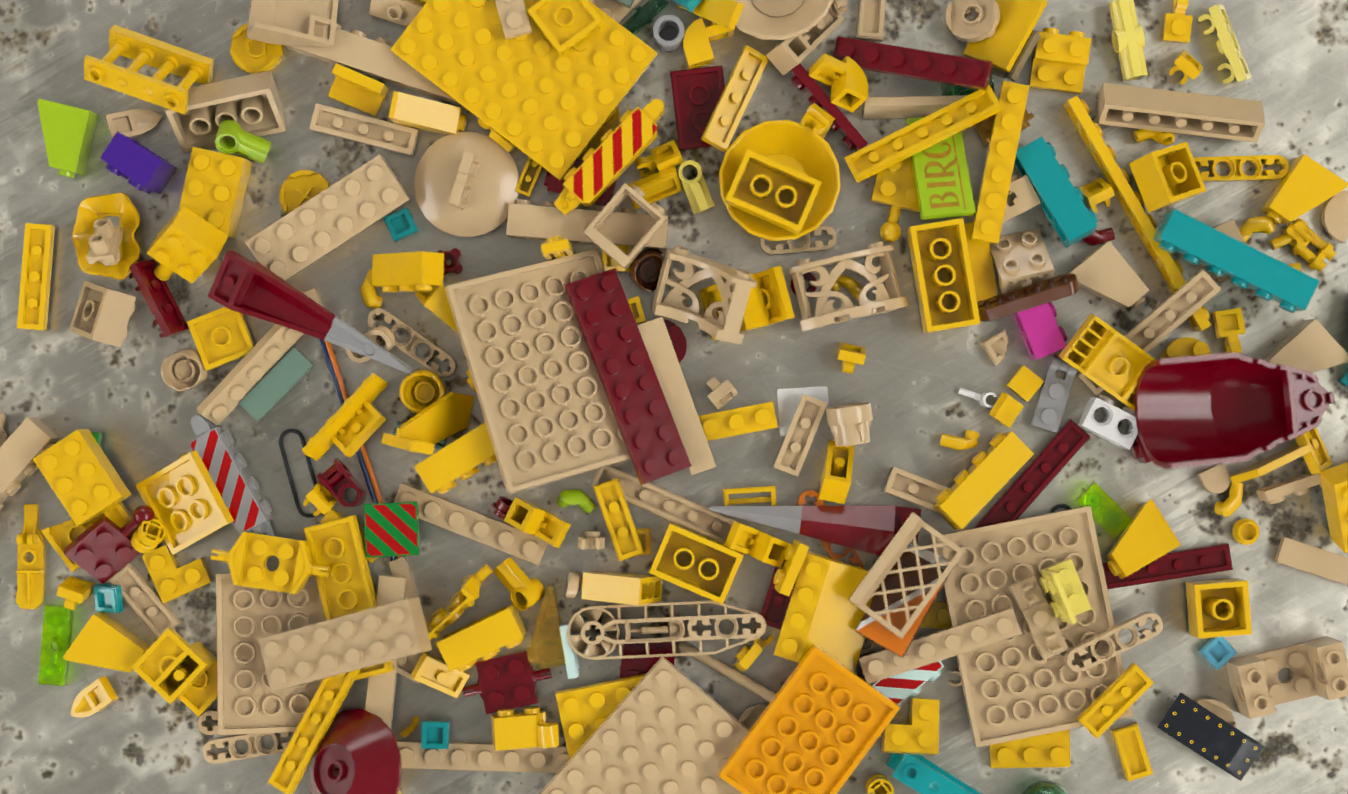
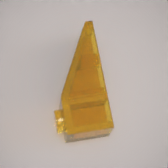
(546, 641)

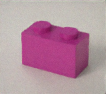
(1041, 330)

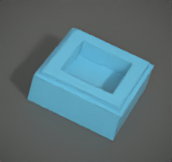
(1217, 651)

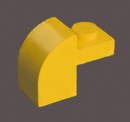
(697, 42)
(844, 77)
(537, 521)
(756, 544)

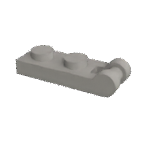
(1053, 395)

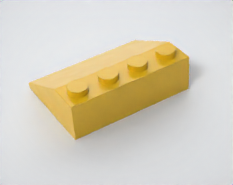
(822, 613)

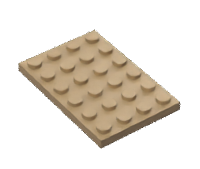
(242, 680)

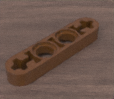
(1028, 297)

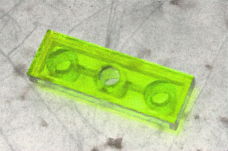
(57, 629)

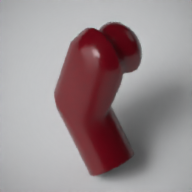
(1099, 237)

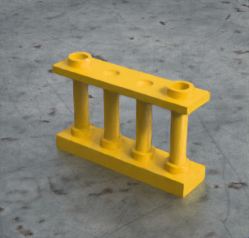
(154, 53)

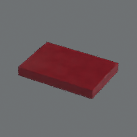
(694, 101)

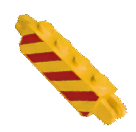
(611, 158)

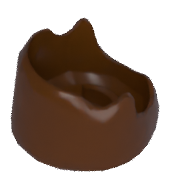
(646, 268)

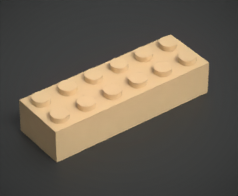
(329, 219)
(345, 644)

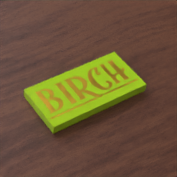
(943, 179)

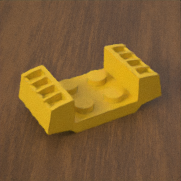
(1107, 359)

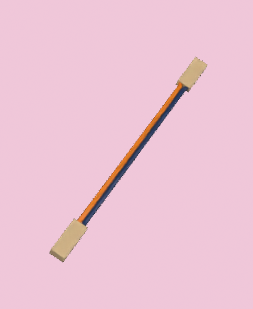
(399, 566)

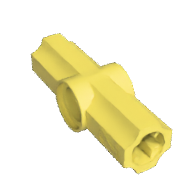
(1128, 39)

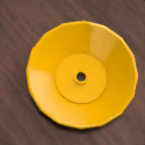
(792, 147)

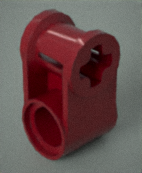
(339, 480)

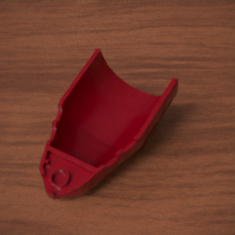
(1223, 408)

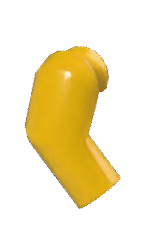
(1256, 224)
(848, 283)
(960, 443)
(1232, 503)

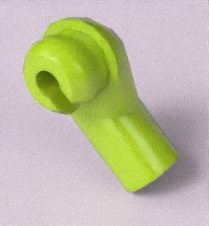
(575, 497)

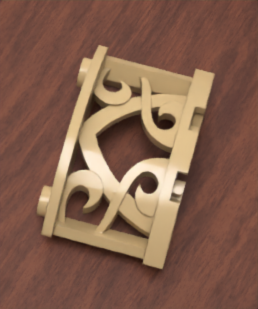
(886, 296)
(733, 298)

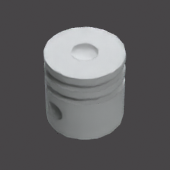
(668, 33)

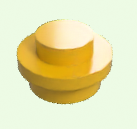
(1245, 531)

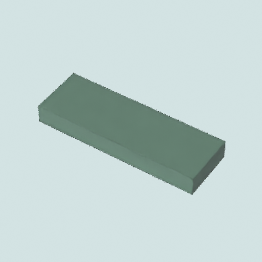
(276, 384)

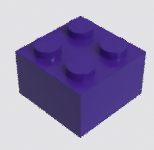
(140, 164)

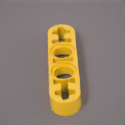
(1235, 168)

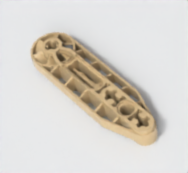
(679, 629)

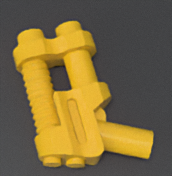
(1298, 237)

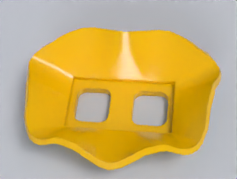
(97, 208)

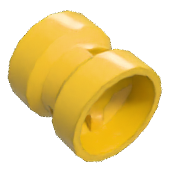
(148, 536)
(878, 783)

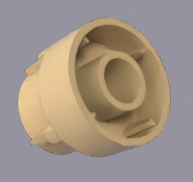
(850, 423)

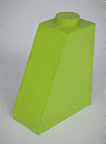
(67, 136)

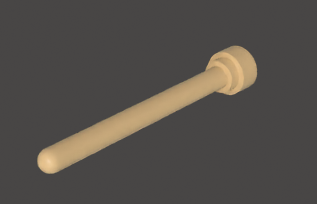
(727, 671)

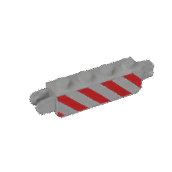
(231, 478)

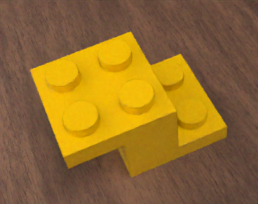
(766, 303)
(180, 671)

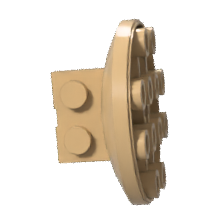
(466, 184)

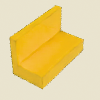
(357, 90)

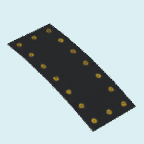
(1210, 736)

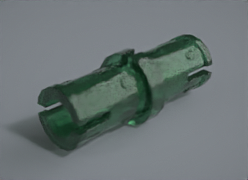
(644, 15)

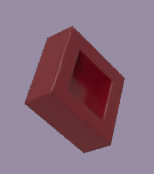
(1138, 451)

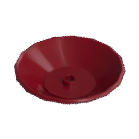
(356, 757)

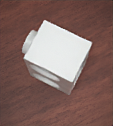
(1108, 427)

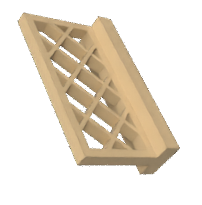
(887, 561)

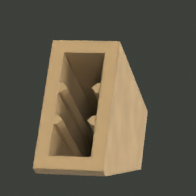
(1110, 277)
(1308, 349)

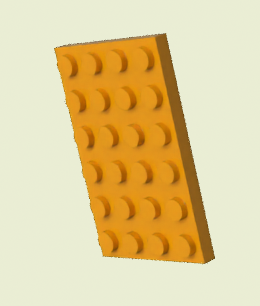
(810, 731)

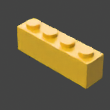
(982, 480)

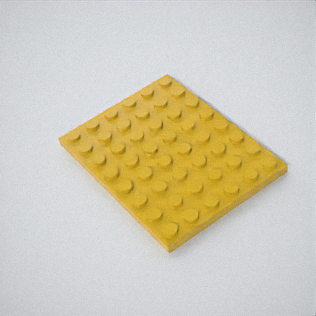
(521, 85)

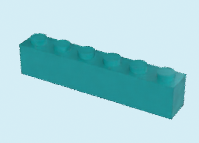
(1236, 261)

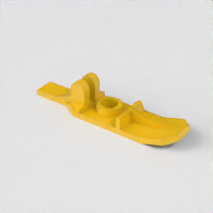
(30, 573)

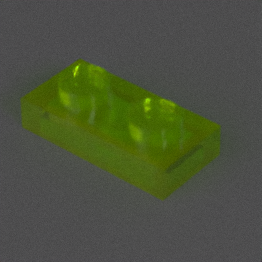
(1104, 509)

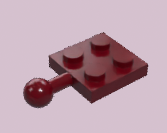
(107, 547)

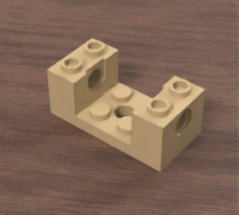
(1314, 669)

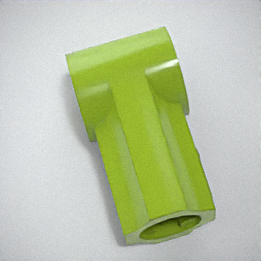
(241, 142)

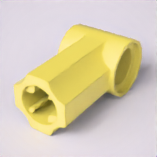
(696, 190)

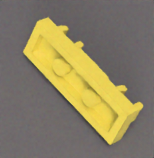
(1226, 44)

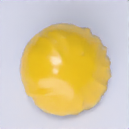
(420, 390)

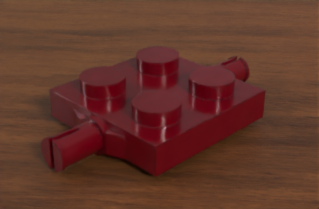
(507, 682)

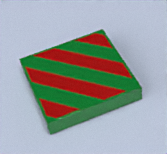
(391, 529)

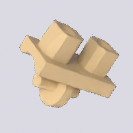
(105, 243)

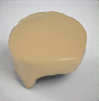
(183, 370)

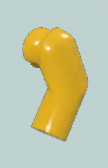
(1164, 138)
(369, 293)

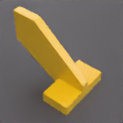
(432, 424)
(1308, 445)

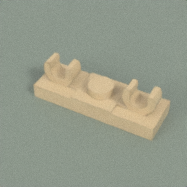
(1038, 617)

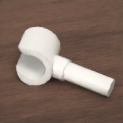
(981, 397)

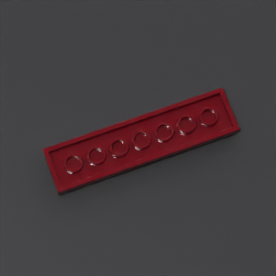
(627, 376)

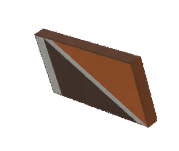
(877, 632)

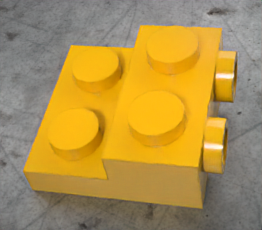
(1059, 61)

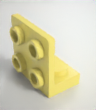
(1064, 590)

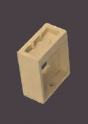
(607, 246)

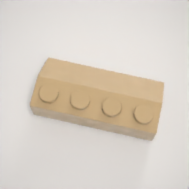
(245, 99)

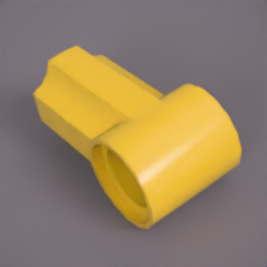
(523, 590)

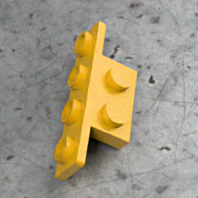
(351, 423)

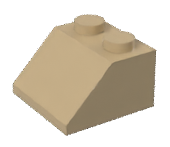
(102, 314)

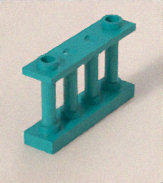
(926, 776)

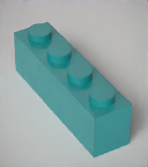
(1058, 197)

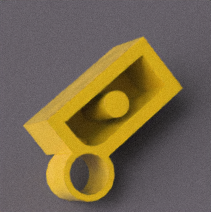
(523, 729)

